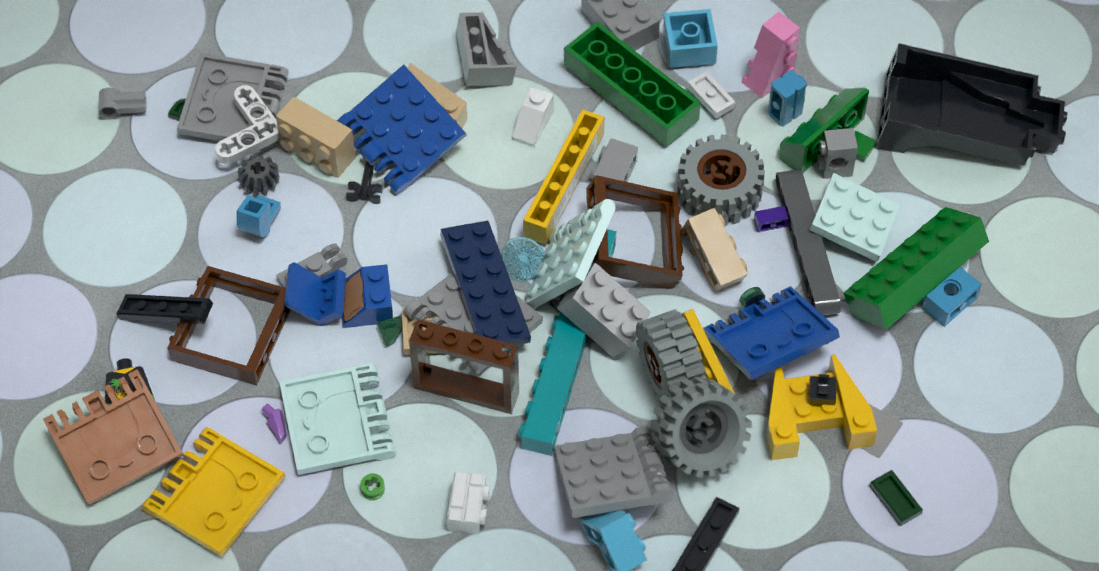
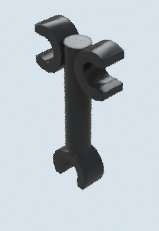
(366, 190)

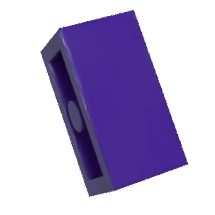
(771, 219)

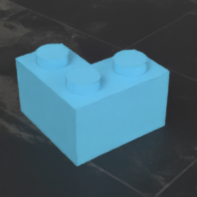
(616, 539)

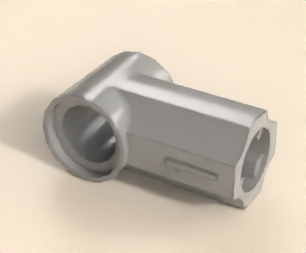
(114, 103)

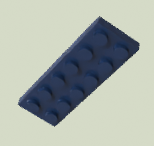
(484, 283)

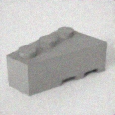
(481, 54)

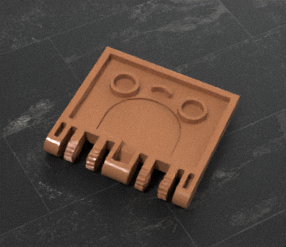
(115, 441)

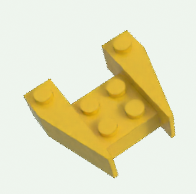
(793, 414)

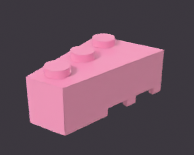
(775, 54)

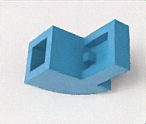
(257, 214)

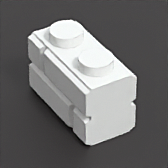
(466, 503)

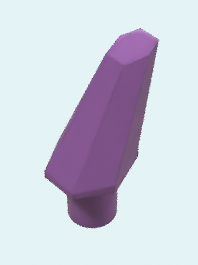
(276, 421)

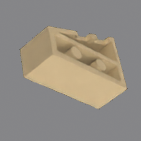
(448, 100)
(715, 249)

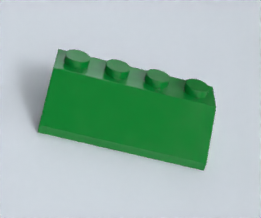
(841, 112)

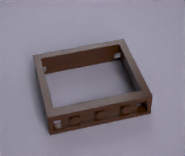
(635, 194)
(248, 287)
(461, 385)

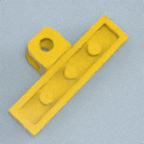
(712, 366)

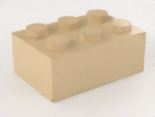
(315, 137)

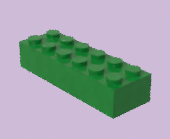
(632, 83)
(916, 267)

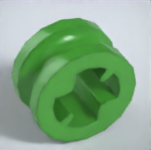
(368, 480)

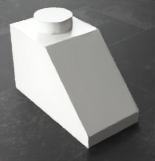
(533, 116)

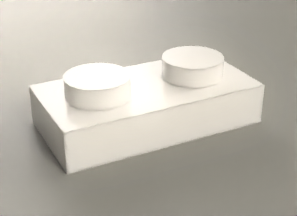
(711, 94)

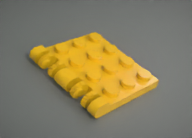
(215, 495)

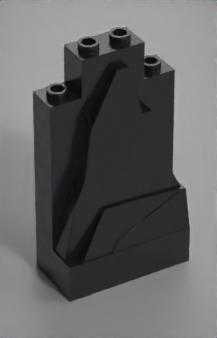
(966, 108)

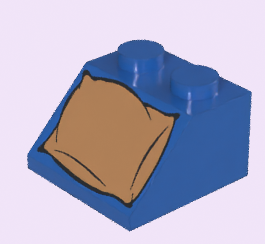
(367, 297)

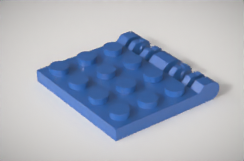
(403, 125)
(771, 335)

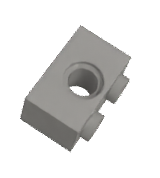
(837, 153)

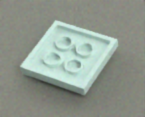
(854, 217)

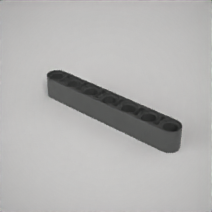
(807, 244)

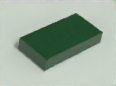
(896, 497)

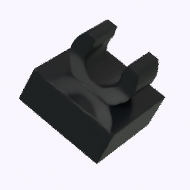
(822, 390)

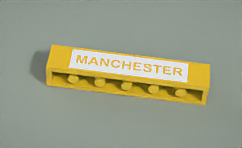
(563, 177)

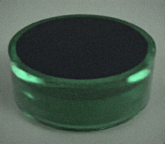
(751, 296)

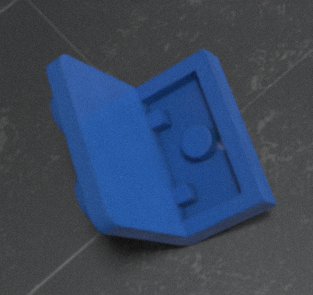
(315, 296)

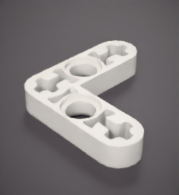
(257, 125)

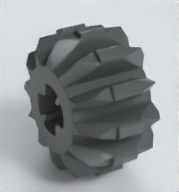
(258, 175)

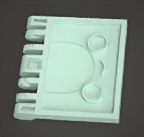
(570, 254)
(334, 419)

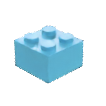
(690, 38)

